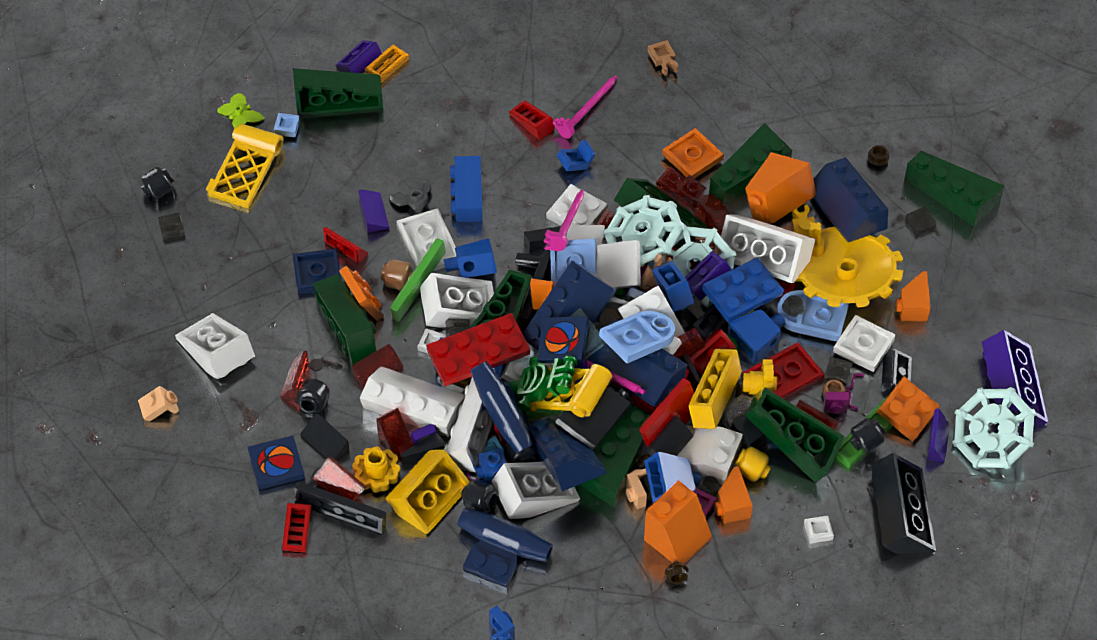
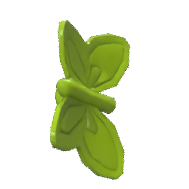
(239, 112)

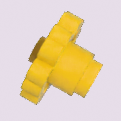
(757, 380)
(377, 469)

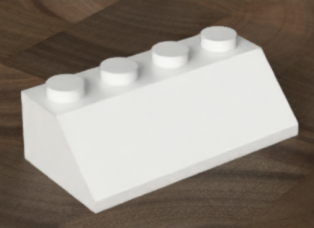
(779, 249)
(417, 400)
(470, 431)

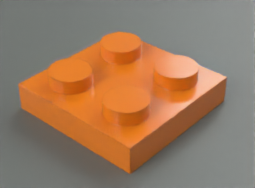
(693, 154)
(361, 291)
(908, 408)

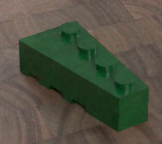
(335, 91)
(735, 174)
(954, 187)
(507, 298)
(346, 318)
(796, 433)
(618, 456)

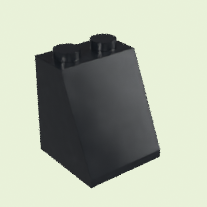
(606, 415)

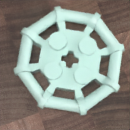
(646, 218)
(698, 251)
(981, 423)

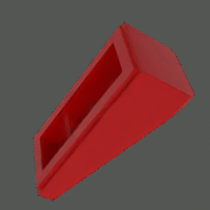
(537, 129)
(297, 509)

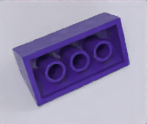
(1013, 365)

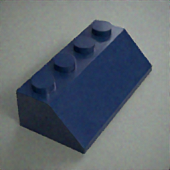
(849, 201)
(573, 290)
(655, 372)
(564, 455)

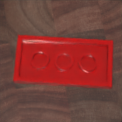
(493, 341)

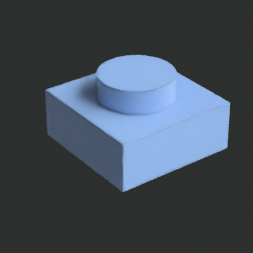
(287, 124)

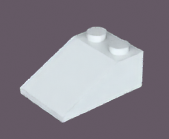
(453, 298)
(652, 301)
(216, 345)
(712, 451)
(530, 490)

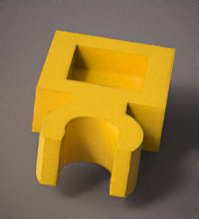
(801, 221)

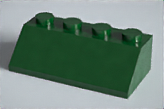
(635, 189)

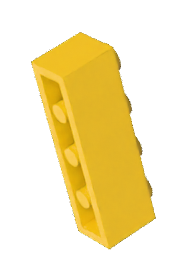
(715, 389)

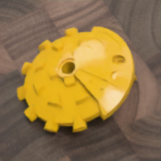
(849, 270)

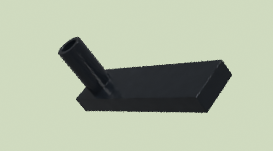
(543, 272)
(339, 506)

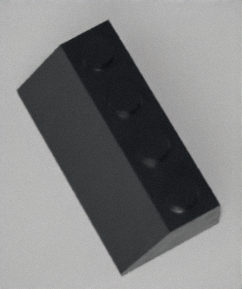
(902, 506)

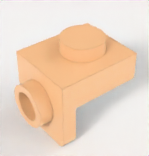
(158, 402)
(635, 490)

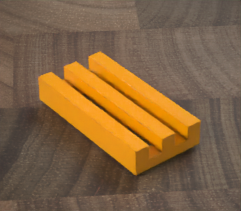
(390, 64)

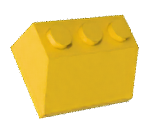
(428, 490)

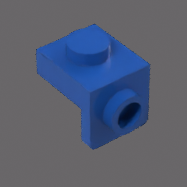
(577, 158)
(489, 463)
(502, 623)

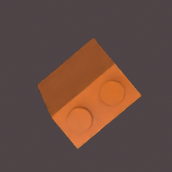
(779, 188)
(677, 524)

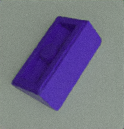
(359, 57)
(373, 211)
(706, 270)
(938, 437)

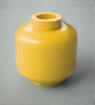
(753, 464)

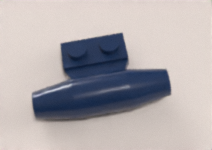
(502, 406)
(499, 546)

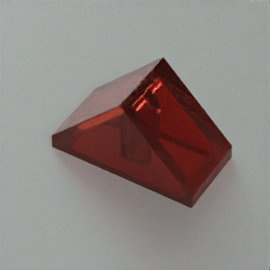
(393, 432)

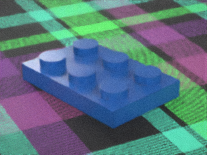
(742, 289)

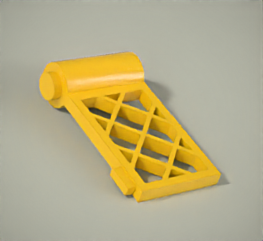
(252, 141)
(585, 393)

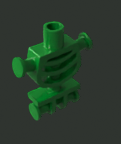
(539, 380)

